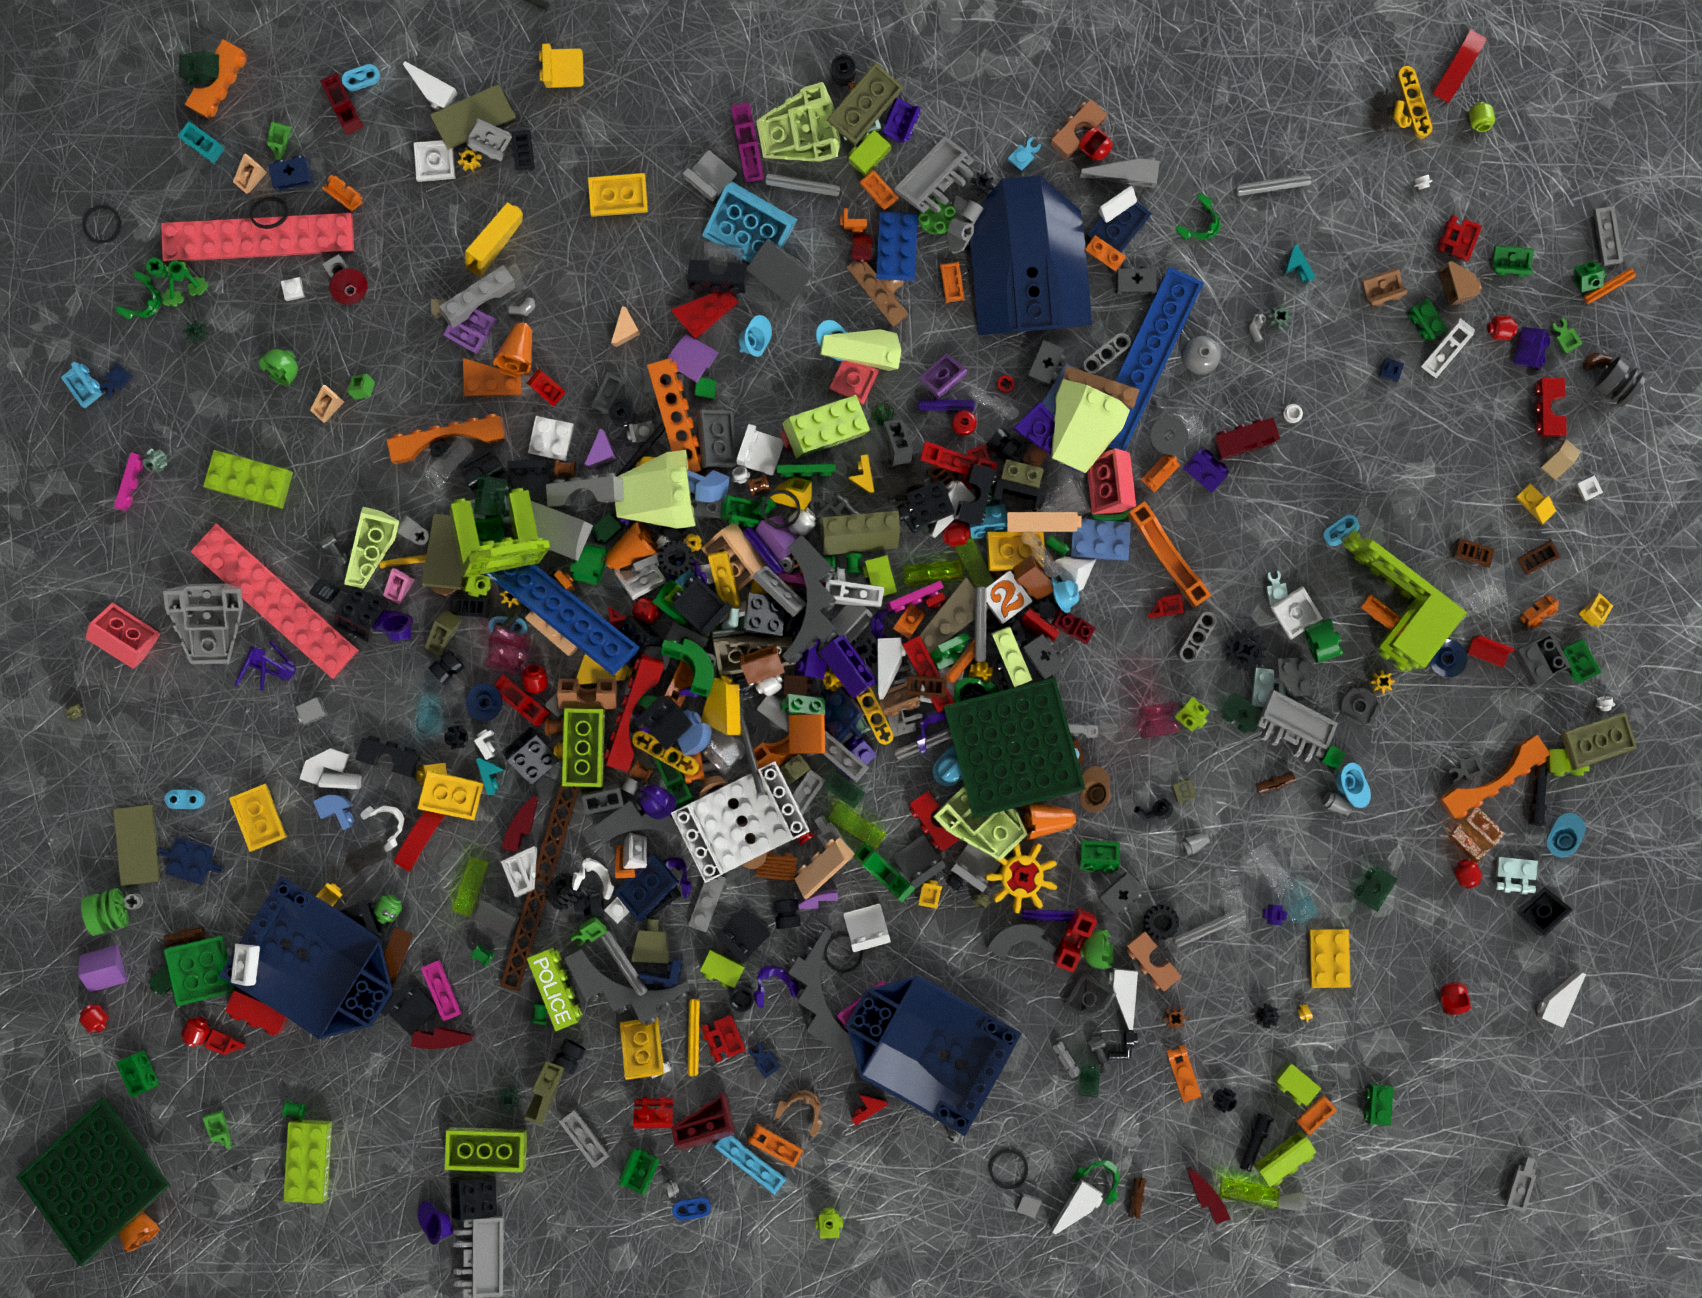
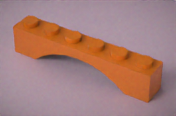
(409, 446)
(1177, 568)
(1526, 755)

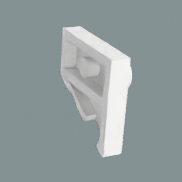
(639, 584)
(521, 871)

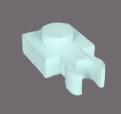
(1276, 591)

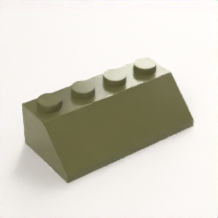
(859, 532)

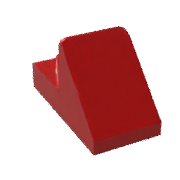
(546, 387)
(873, 1105)

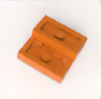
(806, 734)

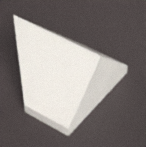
(1075, 569)

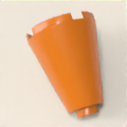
(516, 352)
(631, 547)
(1046, 819)
(138, 1231)

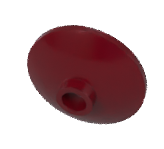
(348, 278)

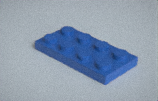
(897, 246)

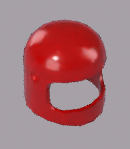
(1096, 144)
(1454, 998)

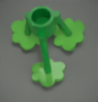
(177, 271)

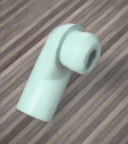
(732, 621)

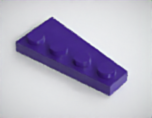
(1038, 428)

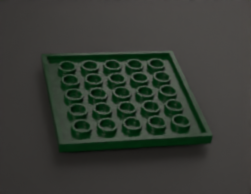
(1014, 748)
(92, 1181)

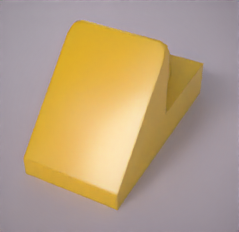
(864, 481)
(1536, 503)
(1596, 610)

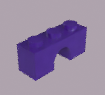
(811, 664)

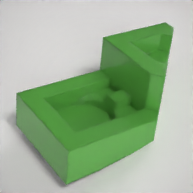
(278, 139)
(218, 1128)

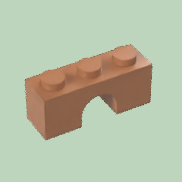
(1088, 116)
(573, 696)
(1163, 975)

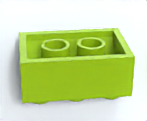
(1285, 1159)

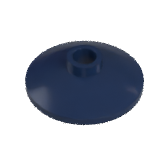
(1456, 663)
(476, 702)

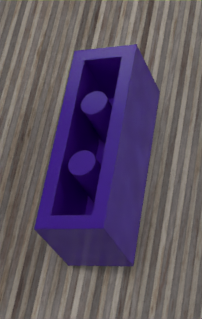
(848, 666)

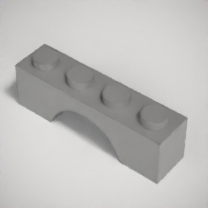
(463, 304)
(564, 494)

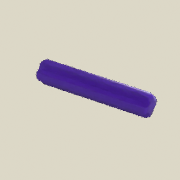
(946, 405)
(763, 551)
(1049, 915)

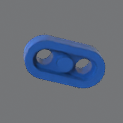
(692, 1210)

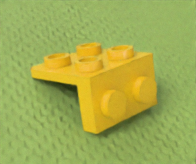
(561, 67)

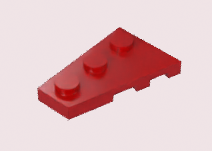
(704, 312)

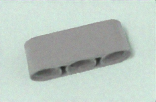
(1112, 348)
(1203, 630)

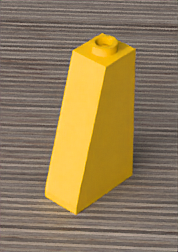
(492, 239)

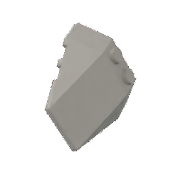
(205, 620)

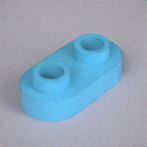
(361, 76)
(1339, 529)
(500, 619)
(184, 799)

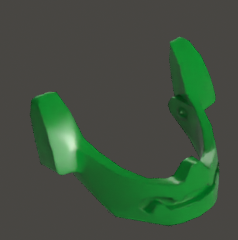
(1213, 227)
(152, 304)
(961, 683)
(1112, 1195)

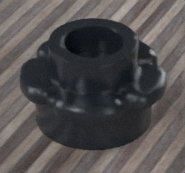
(434, 445)
(955, 882)

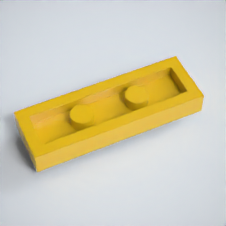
(724, 578)

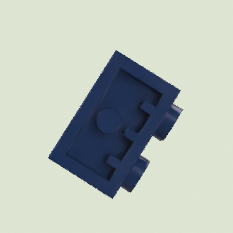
(674, 970)

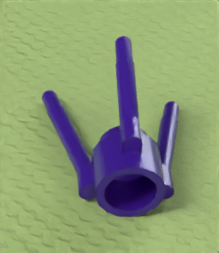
(253, 657)
(285, 670)

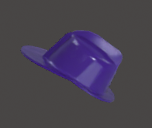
(394, 625)
(656, 802)
(434, 1223)

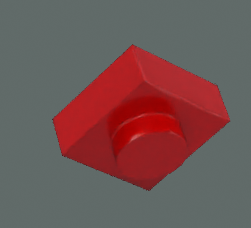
(936, 601)

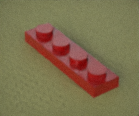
(925, 666)

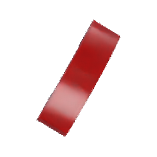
(1459, 66)
(951, 460)
(417, 839)

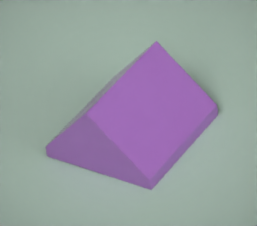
(943, 376)
(601, 452)
(776, 538)
(101, 969)

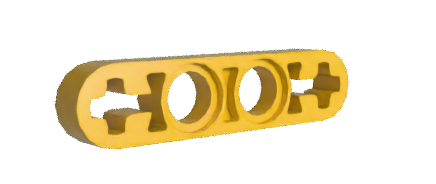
(1418, 101)
(869, 711)
(664, 754)

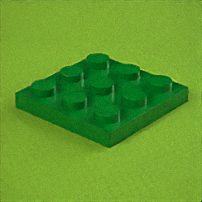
(806, 469)
(196, 970)

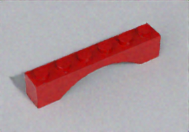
(647, 675)

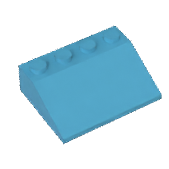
(747, 222)

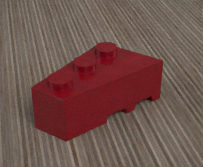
(1246, 438)
(706, 1125)

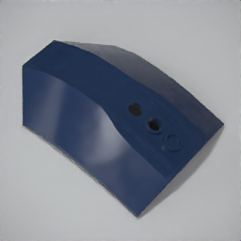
(1022, 228)
(340, 980)
(898, 1042)

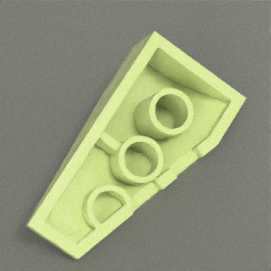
(869, 348)
(372, 540)

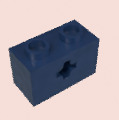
(300, 176)

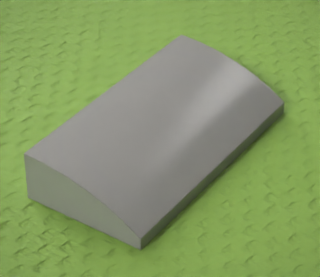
(565, 533)

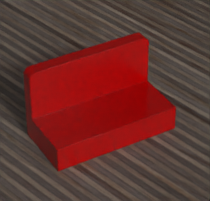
(1489, 650)

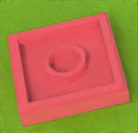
(854, 380)

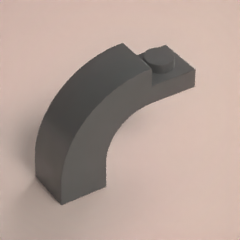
(1014, 933)

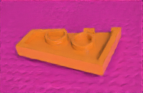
(488, 381)

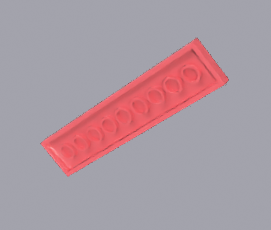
(244, 240)
(275, 601)

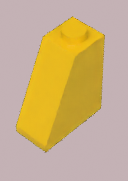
(591, 671)
(723, 706)

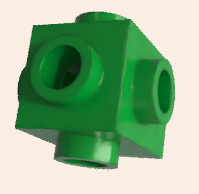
(1589, 276)

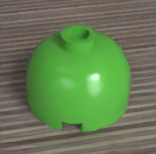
(280, 365)
(1098, 950)

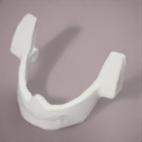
(369, 812)
(591, 864)

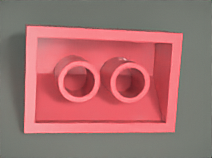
(1111, 483)
(122, 635)

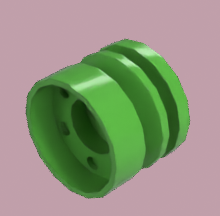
(104, 912)

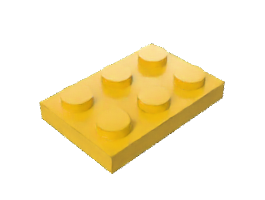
(618, 194)
(1008, 550)
(450, 795)
(258, 817)
(1329, 958)
(641, 1049)

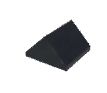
(1544, 912)

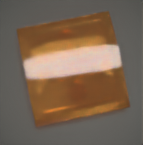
(1476, 834)

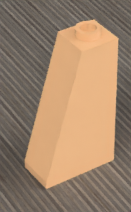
(1043, 521)

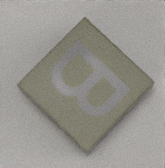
(1184, 791)

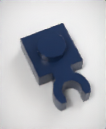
(117, 378)
(766, 1062)

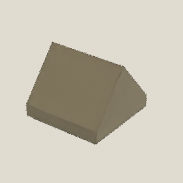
(435, 309)

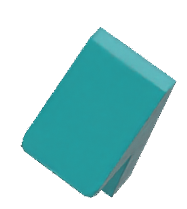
(1297, 261)
(488, 769)

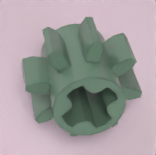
(1280, 311)
(154, 460)

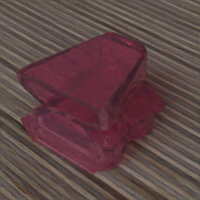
(507, 650)
(1158, 720)

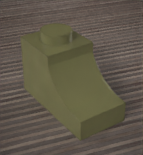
(442, 632)
(794, 769)

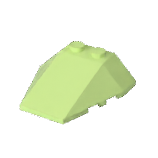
(800, 128)
(1084, 424)
(658, 492)
(992, 833)

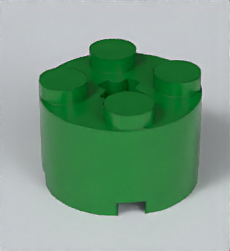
(589, 566)
(1323, 641)

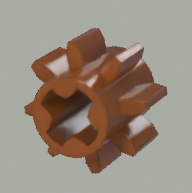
(1180, 1018)

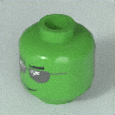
(387, 909)

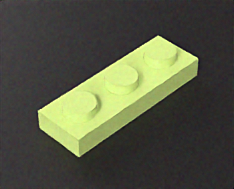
(1011, 656)

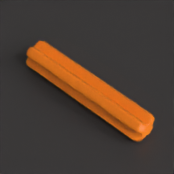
(1609, 286)
(961, 663)

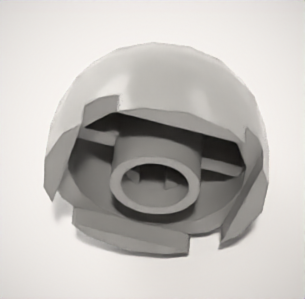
(1201, 355)

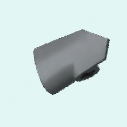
(962, 227)

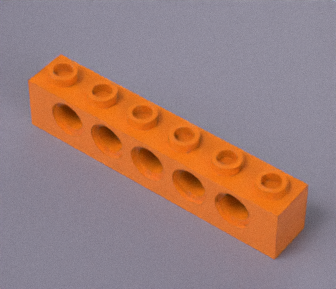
(669, 367)

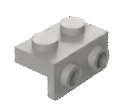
(488, 139)

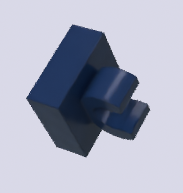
(1391, 370)

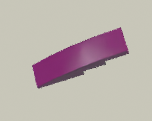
(747, 142)

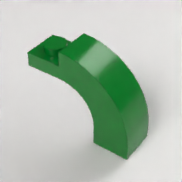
(696, 659)
(883, 872)

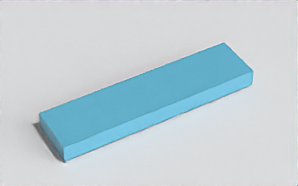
(750, 1163)

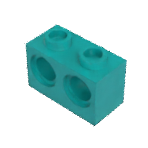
(201, 142)

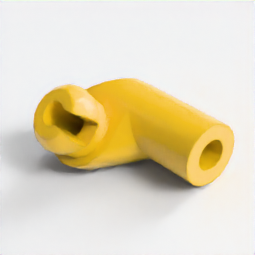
(1398, 115)

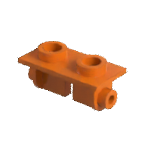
(348, 196)
(1105, 253)
(1160, 472)
(1546, 608)

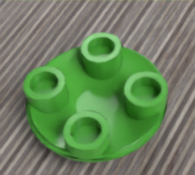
(937, 222)

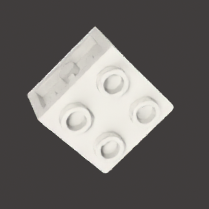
(759, 451)
(866, 927)

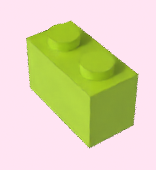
(869, 153)
(880, 574)
(722, 968)
(1296, 1083)

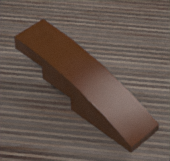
(396, 953)

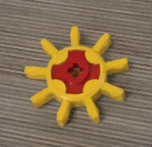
(1032, 875)

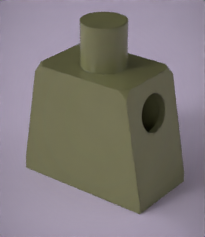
(651, 944)

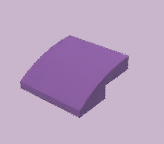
(473, 331)
(692, 357)
(812, 901)

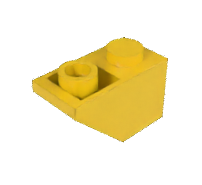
(799, 488)

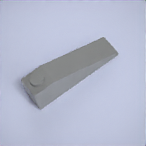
(1132, 172)

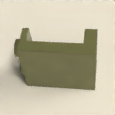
(1021, 474)
(545, 1092)

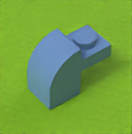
(708, 488)
(696, 737)
(335, 804)

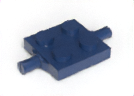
(841, 713)
(190, 860)

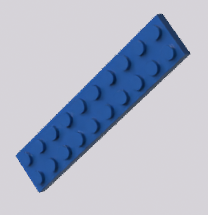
(1155, 344)
(567, 615)

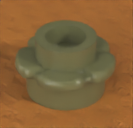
(74, 711)
(981, 900)

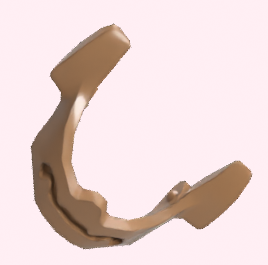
(809, 1098)

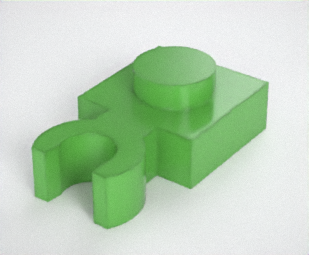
(1567, 338)
(589, 930)

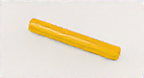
(693, 1037)

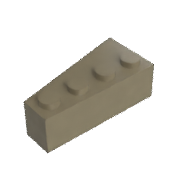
(952, 617)
(731, 648)

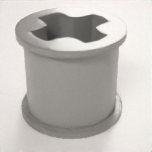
(630, 785)
(138, 897)

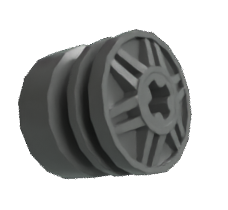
(1623, 383)

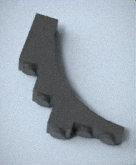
(815, 624)
(630, 819)
(619, 997)
(824, 1024)

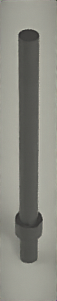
(750, 754)

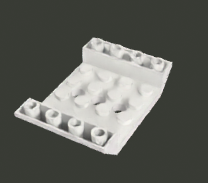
(713, 830)

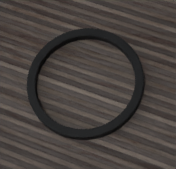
(264, 200)
(102, 207)
(781, 525)
(829, 964)
(1026, 1169)

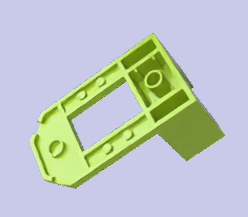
(510, 552)
(1424, 622)

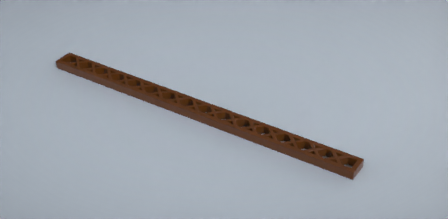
(521, 926)

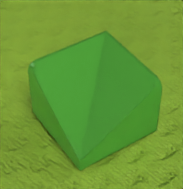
(361, 386)

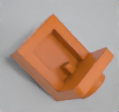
(857, 226)
(564, 580)

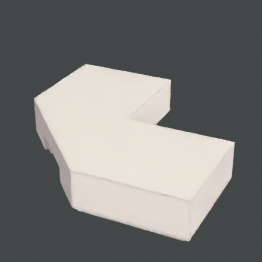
(315, 766)

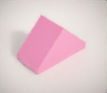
(397, 586)

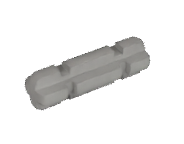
(1066, 1059)

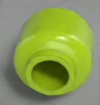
(1481, 117)

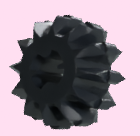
(866, 651)

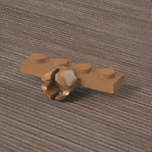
(880, 291)
(1124, 393)

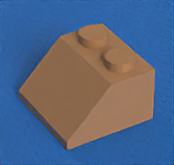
(1459, 283)

